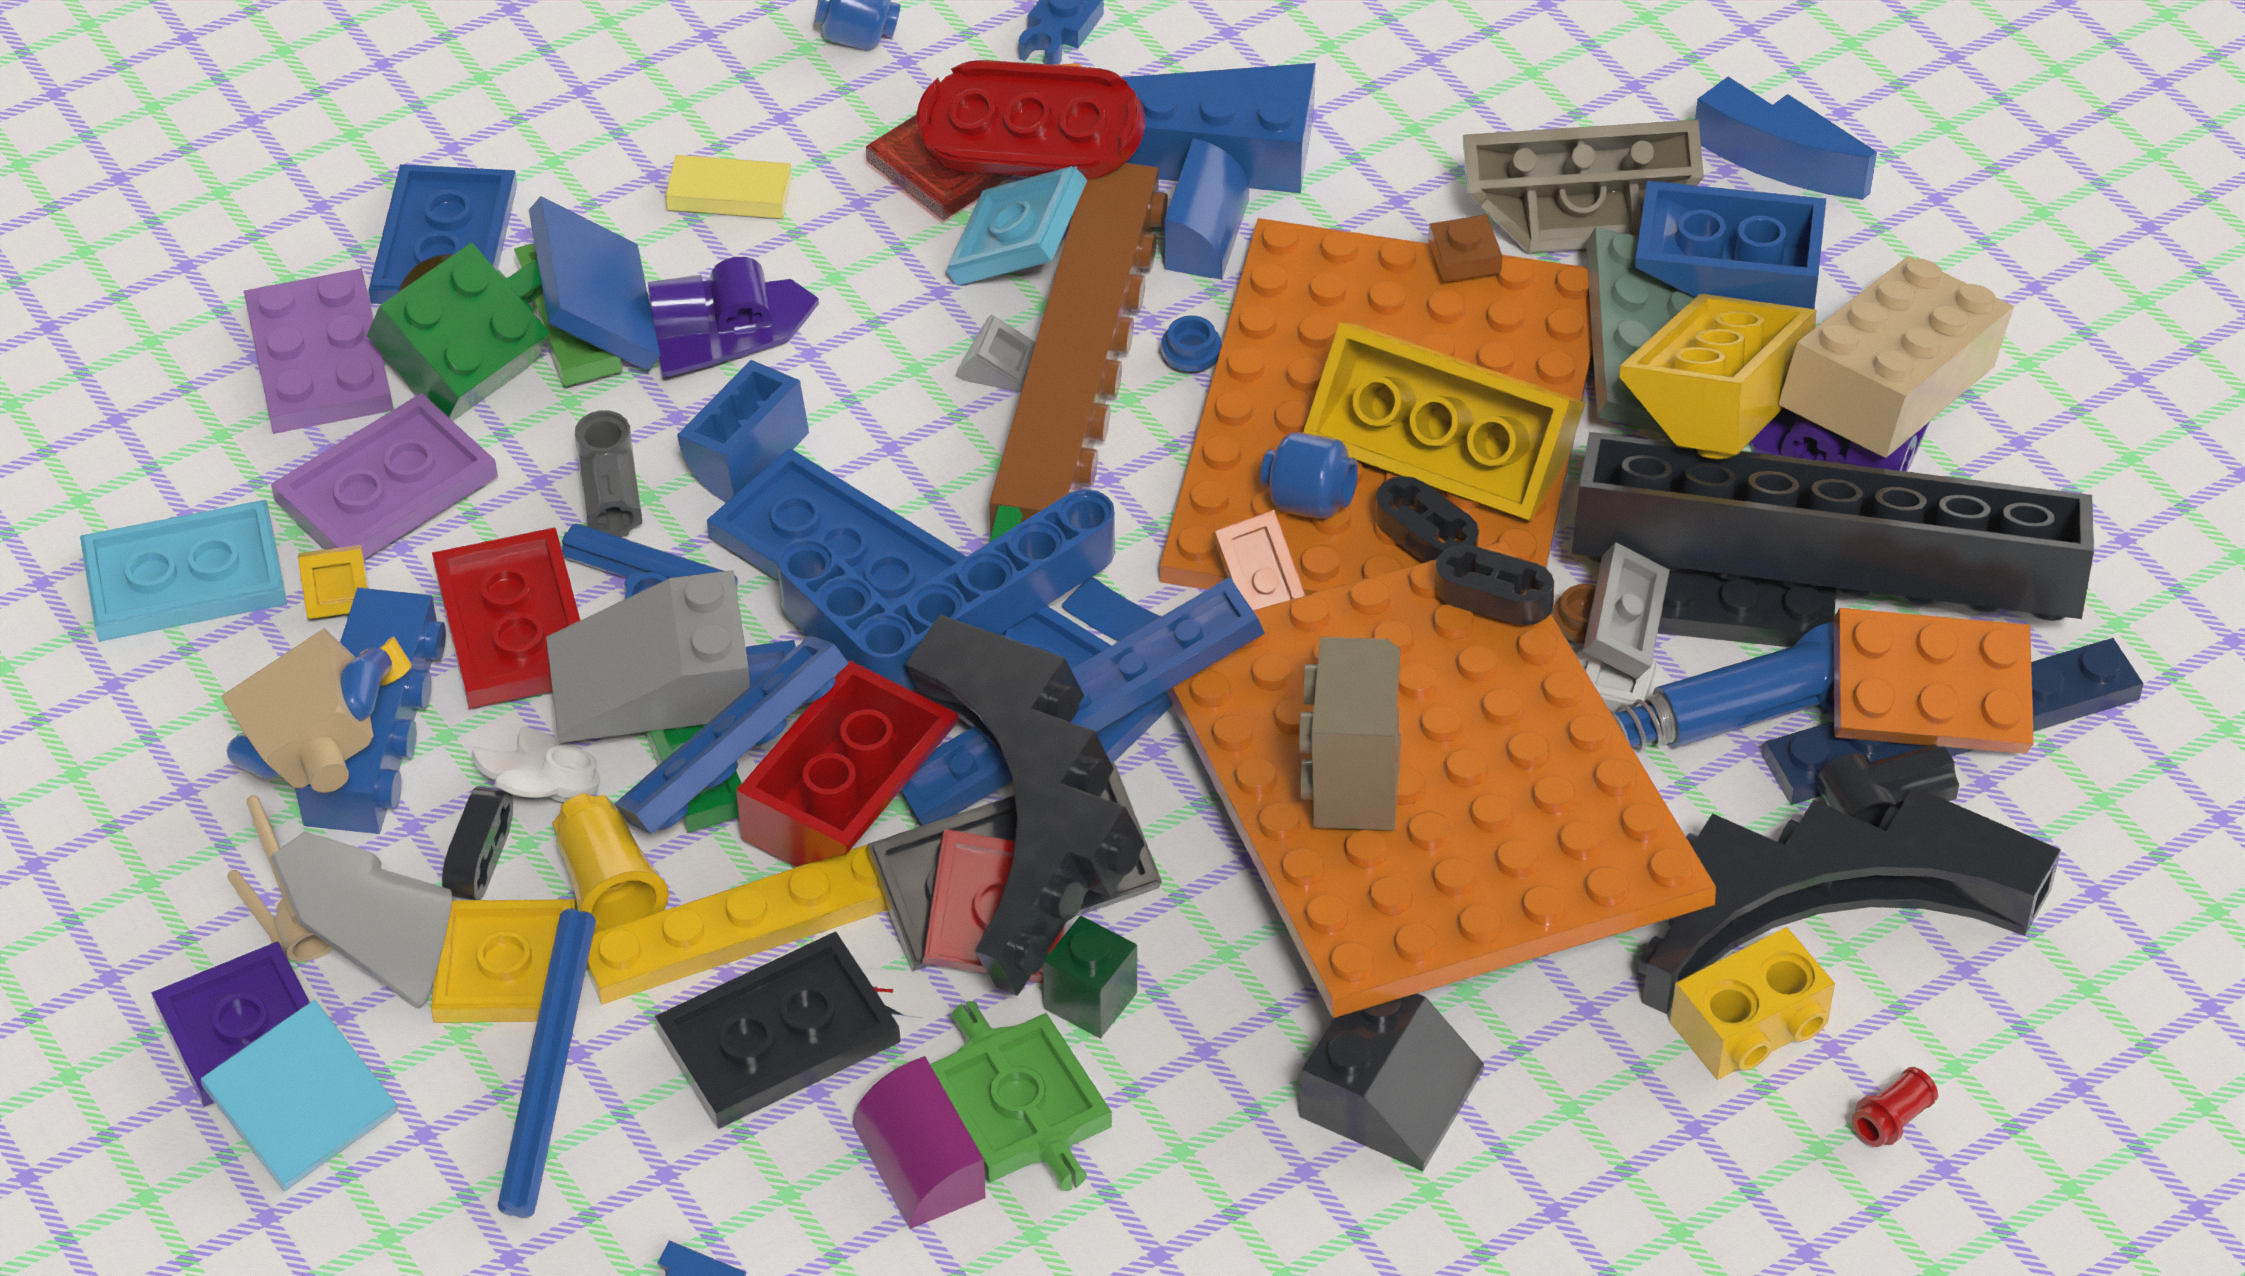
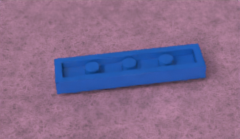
(748, 721)

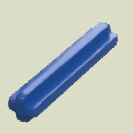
(625, 556)

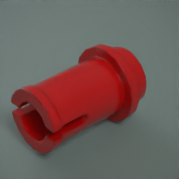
(1882, 1117)

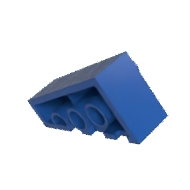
(1248, 112)

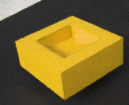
(331, 579)

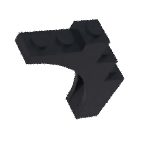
(1059, 770)
(1831, 862)

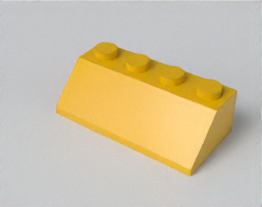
(1717, 370)
(1443, 420)

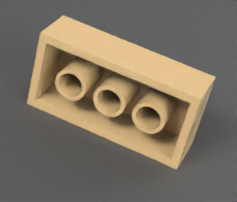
(1896, 355)

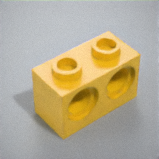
(1749, 995)

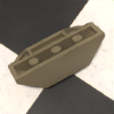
(1564, 182)

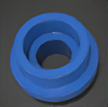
(1191, 344)

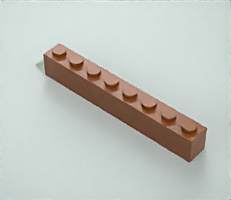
(1081, 340)

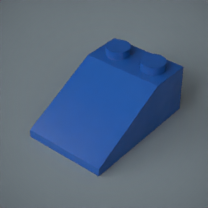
(1732, 242)

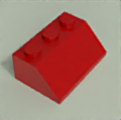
(839, 767)

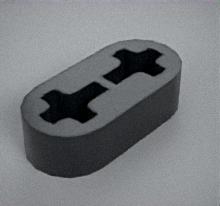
(1421, 528)
(1494, 584)
(477, 843)

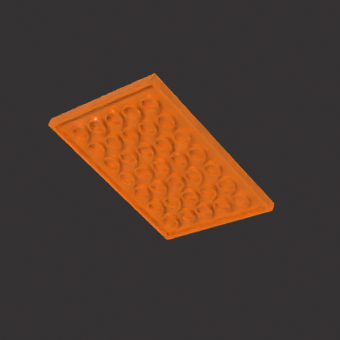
(1275, 347)
(1513, 799)

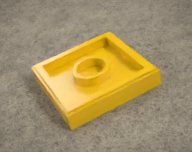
(495, 960)

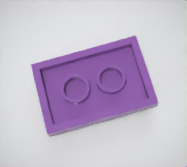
(317, 351)
(385, 478)

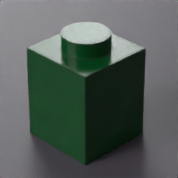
(1090, 976)

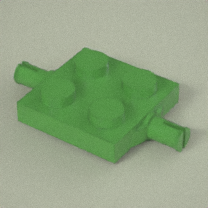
(1022, 1095)

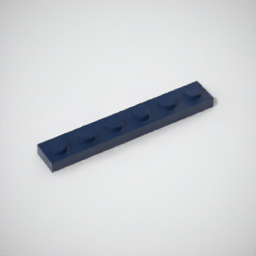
(2062, 690)

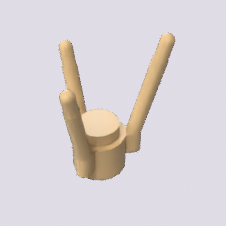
(294, 939)

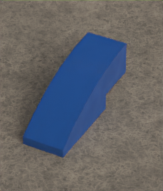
(1783, 141)

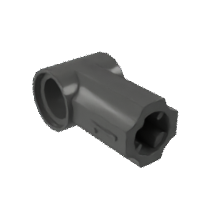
(608, 472)

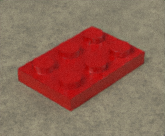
(501, 608)

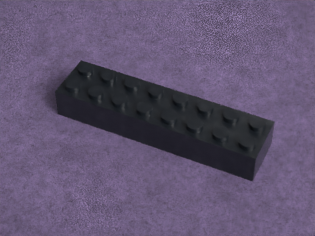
(1838, 526)

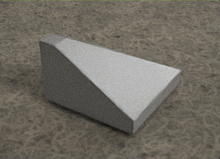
(997, 357)

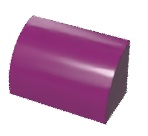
(919, 1144)

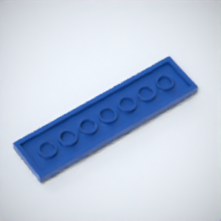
(892, 554)

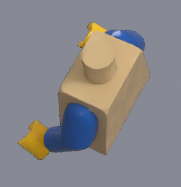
(310, 710)

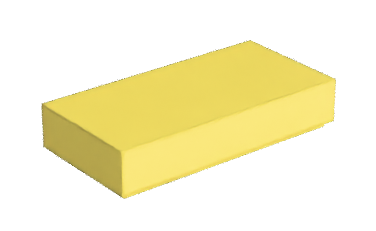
(728, 186)

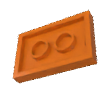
(1932, 680)

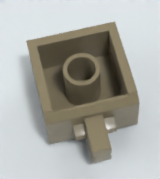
(1352, 734)

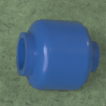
(857, 21)
(1309, 475)

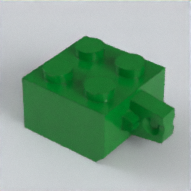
(461, 330)

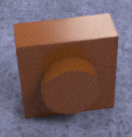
(1465, 248)

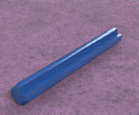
(546, 1064)

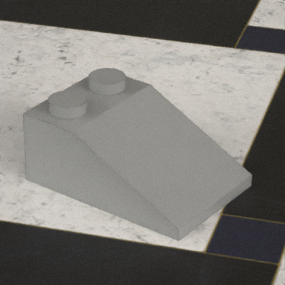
(651, 660)

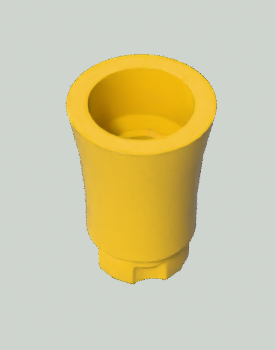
(606, 863)

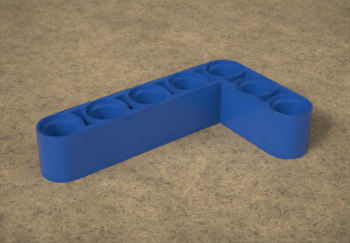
(985, 589)

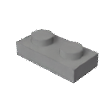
(1626, 610)

